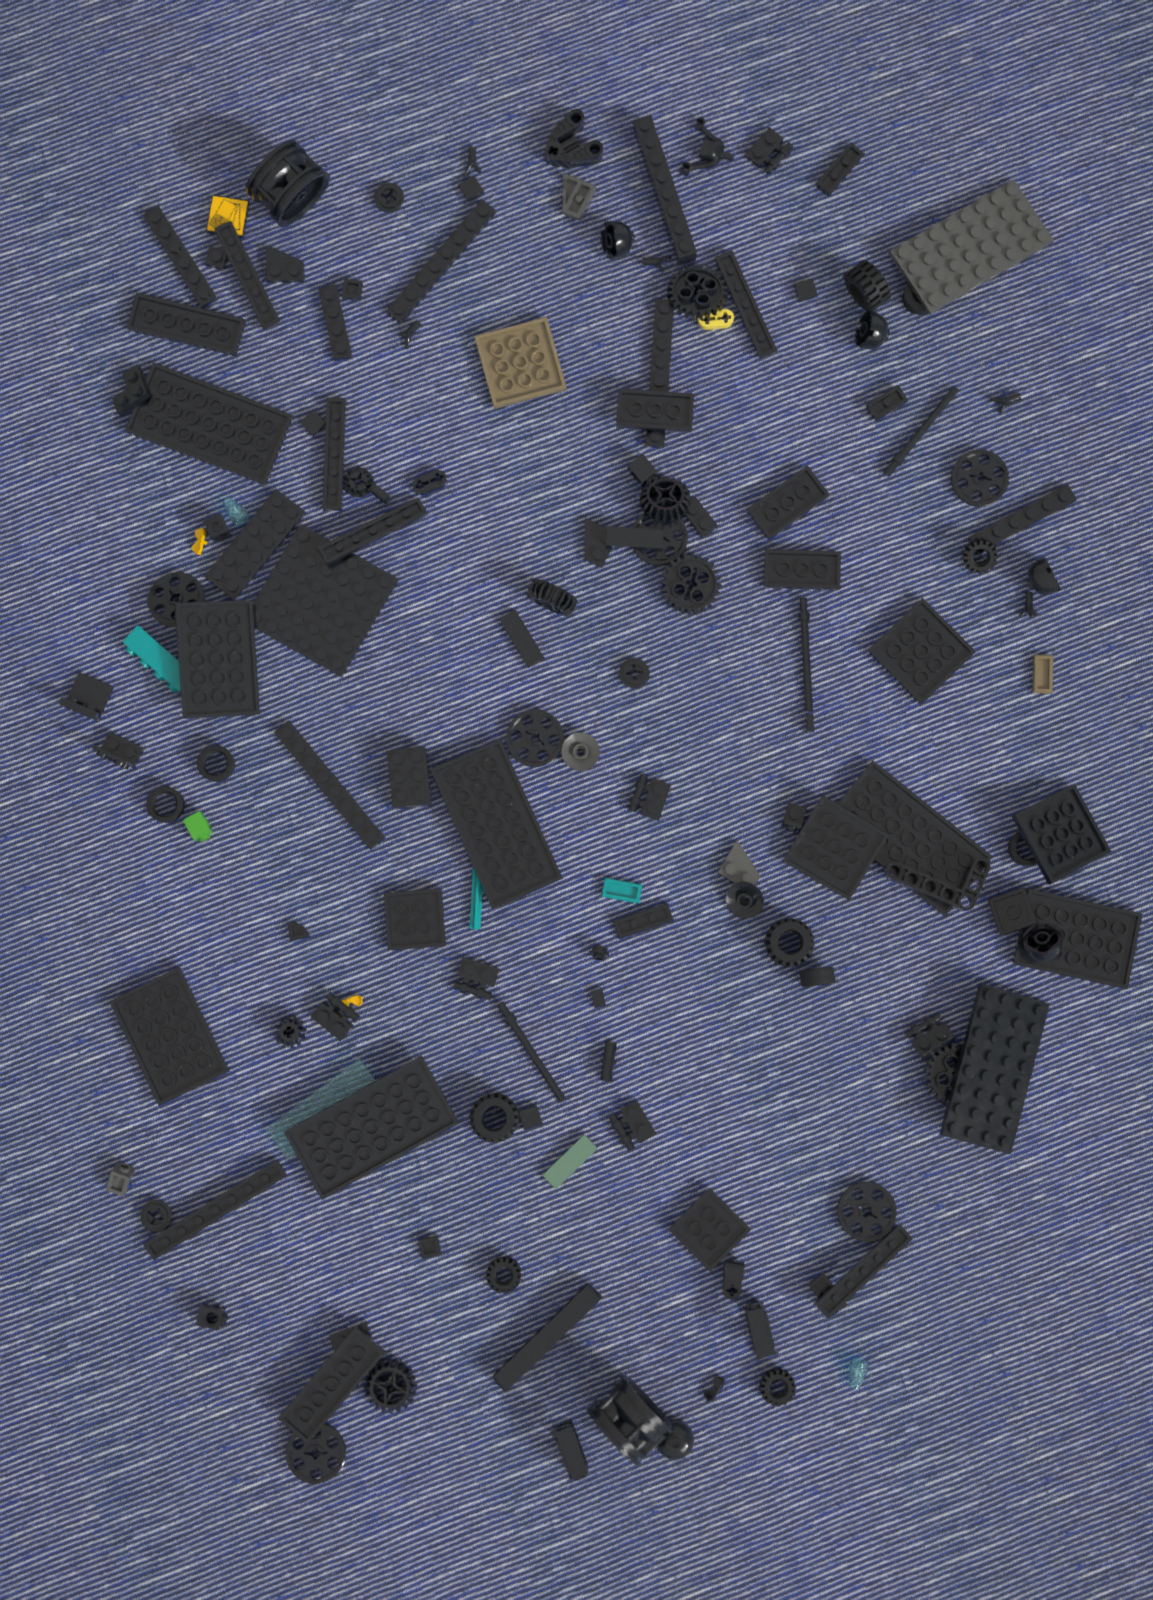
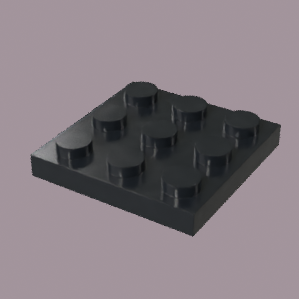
(415, 919)
(709, 1229)

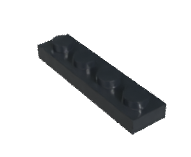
(335, 322)

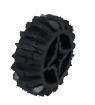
(666, 504)
(552, 597)
(386, 1403)

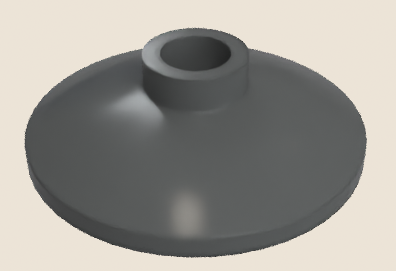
(573, 744)

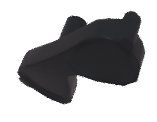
(718, 1384)

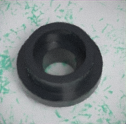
(599, 952)

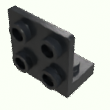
(88, 697)
(121, 750)

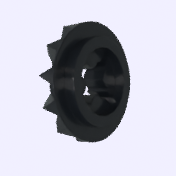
(385, 190)
(363, 489)
(627, 667)
(147, 1219)

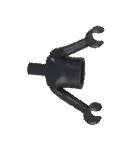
(710, 150)

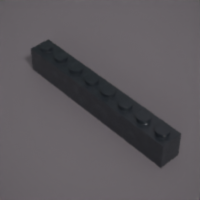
(664, 190)

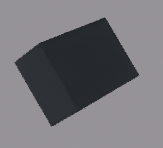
(809, 723)
(598, 998)

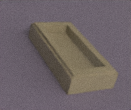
(1042, 674)

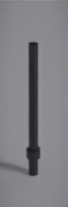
(898, 459)
(804, 617)
(510, 1019)

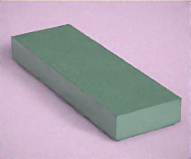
(570, 1161)

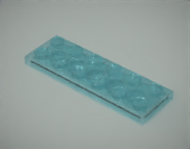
(342, 1085)

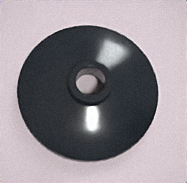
(740, 906)

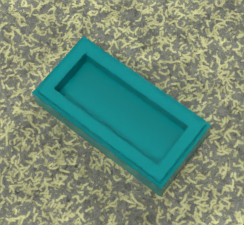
(621, 890)

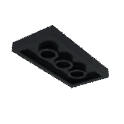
(655, 410)
(788, 502)
(802, 569)

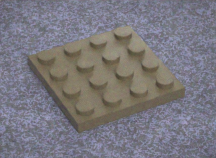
(520, 363)

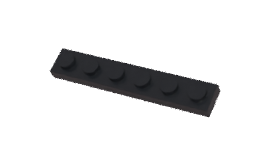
(180, 257)
(247, 275)
(746, 305)
(334, 454)
(1026, 516)
(372, 531)
(863, 1271)

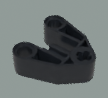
(560, 144)

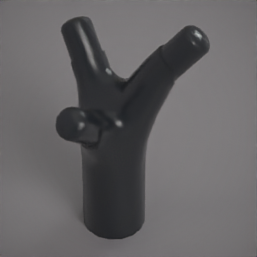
(472, 163)
(656, 261)
(409, 332)
(1005, 401)
(1029, 606)

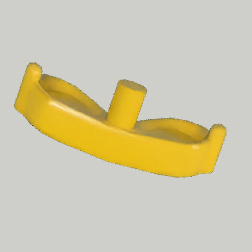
(198, 546)
(356, 1000)

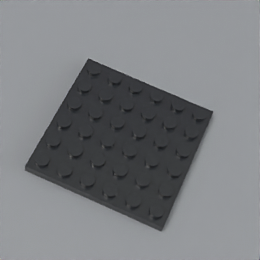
(321, 606)

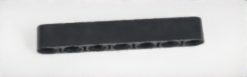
(546, 1337)

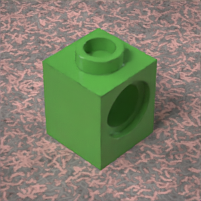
(198, 827)

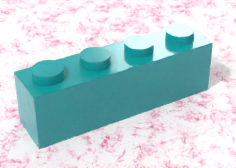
(155, 656)

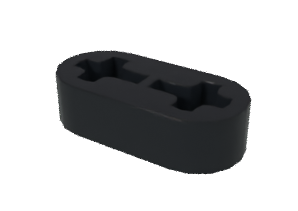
(427, 478)

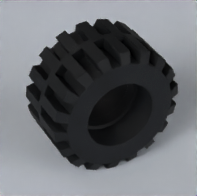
(867, 286)
(801, 930)
(482, 1130)

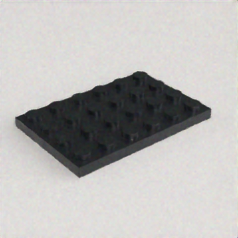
(217, 659)
(1096, 939)
(169, 1036)

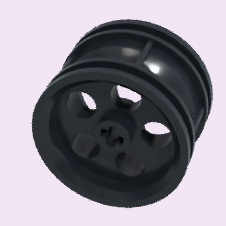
(287, 183)
(630, 1420)

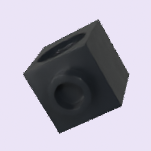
(642, 470)
(217, 528)
(203, 1316)

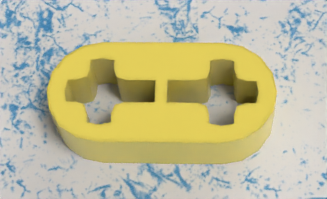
(717, 324)

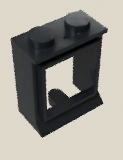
(759, 1329)
(570, 1450)

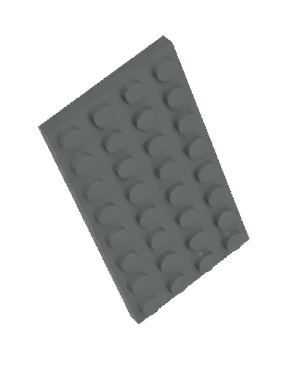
(971, 247)

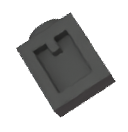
(120, 1178)

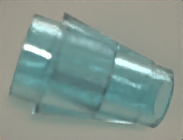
(235, 511)
(857, 1372)

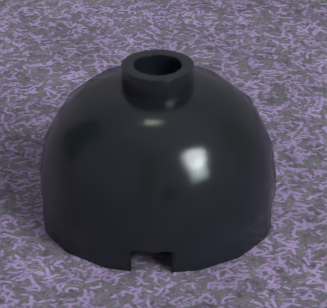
(616, 239)
(872, 331)
(1042, 578)
(1043, 942)
(678, 1443)

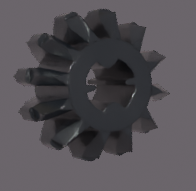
(294, 1037)

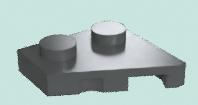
(576, 196)
(738, 866)

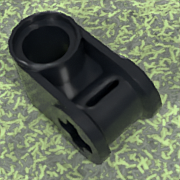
(733, 1275)

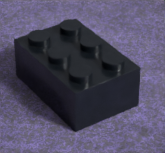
(409, 778)

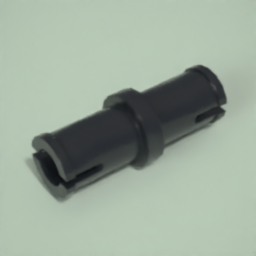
(608, 1061)

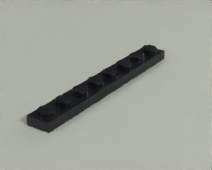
(441, 261)
(660, 361)
(329, 785)
(215, 1209)

